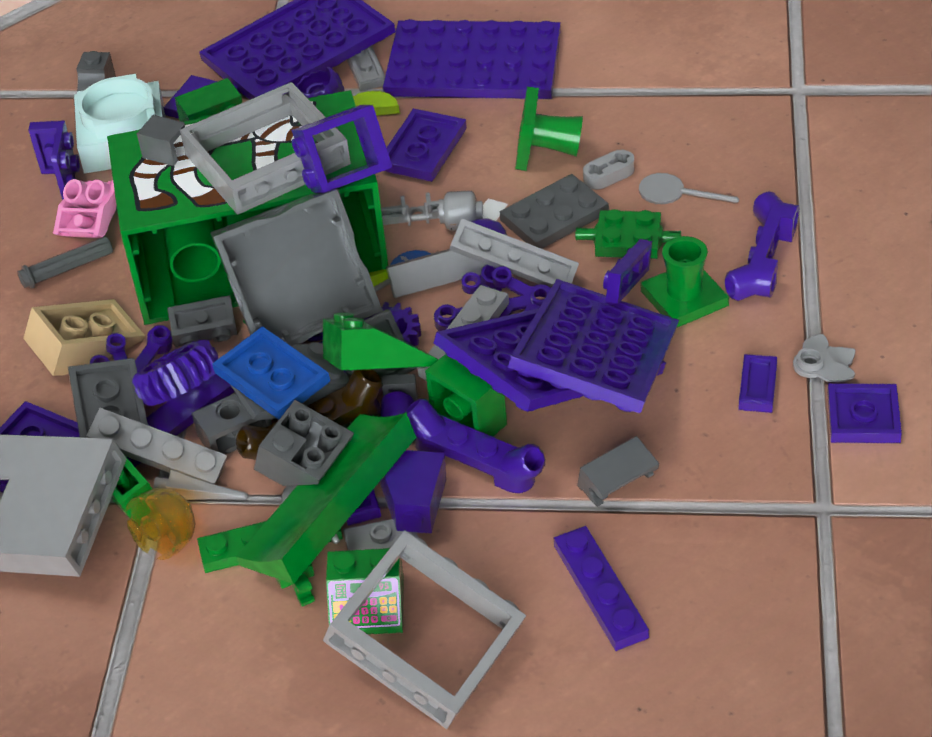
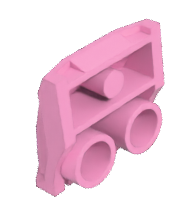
(85, 209)

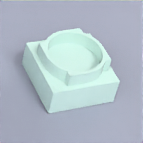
(109, 109)

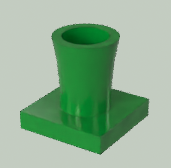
(545, 131)
(685, 288)

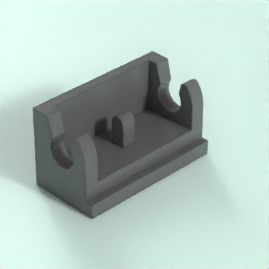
(616, 470)

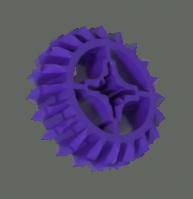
(175, 373)

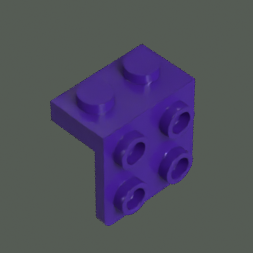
(55, 150)

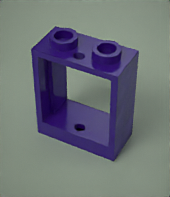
(370, 139)

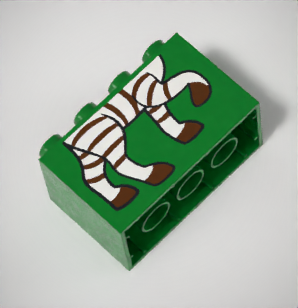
(173, 209)

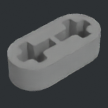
(608, 169)

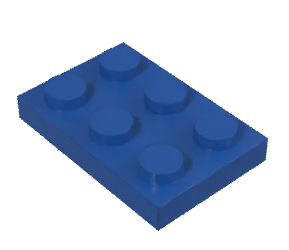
(270, 372)

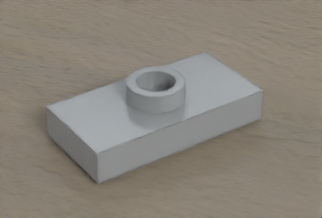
(373, 535)

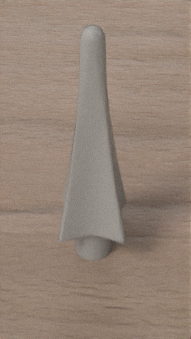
(197, 489)

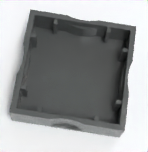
(296, 267)

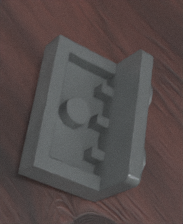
(202, 321)

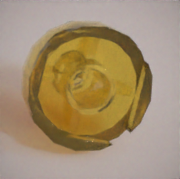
(161, 521)

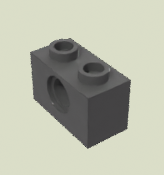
(221, 421)

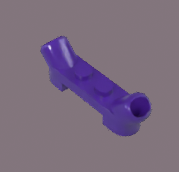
(760, 273)
(510, 465)

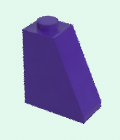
(415, 490)

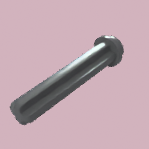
(64, 262)

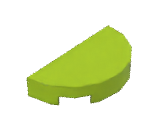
(382, 102)

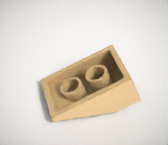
(77, 332)

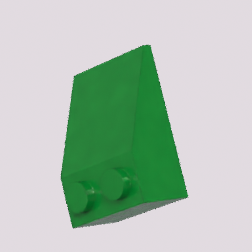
(359, 346)

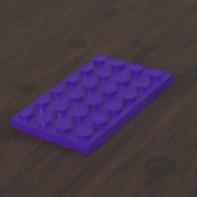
(295, 42)
(472, 59)
(594, 346)
(486, 353)

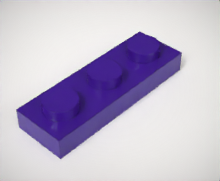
(627, 271)

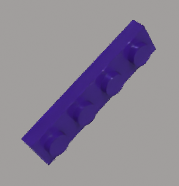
(601, 588)

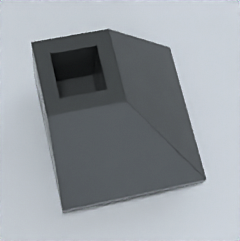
(301, 447)

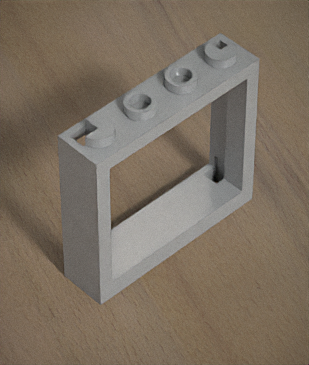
(248, 117)
(396, 672)

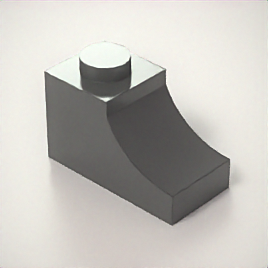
(93, 68)

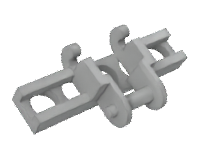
(403, 213)

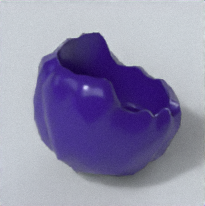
(321, 83)

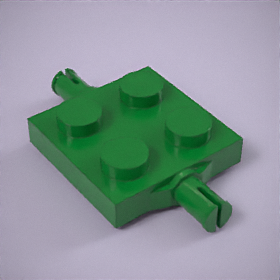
(623, 229)

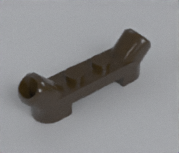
(340, 406)

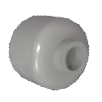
(457, 206)

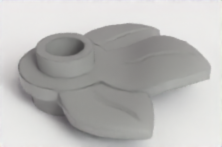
(824, 361)

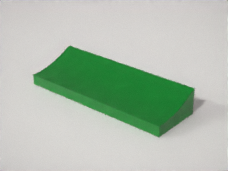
(317, 511)

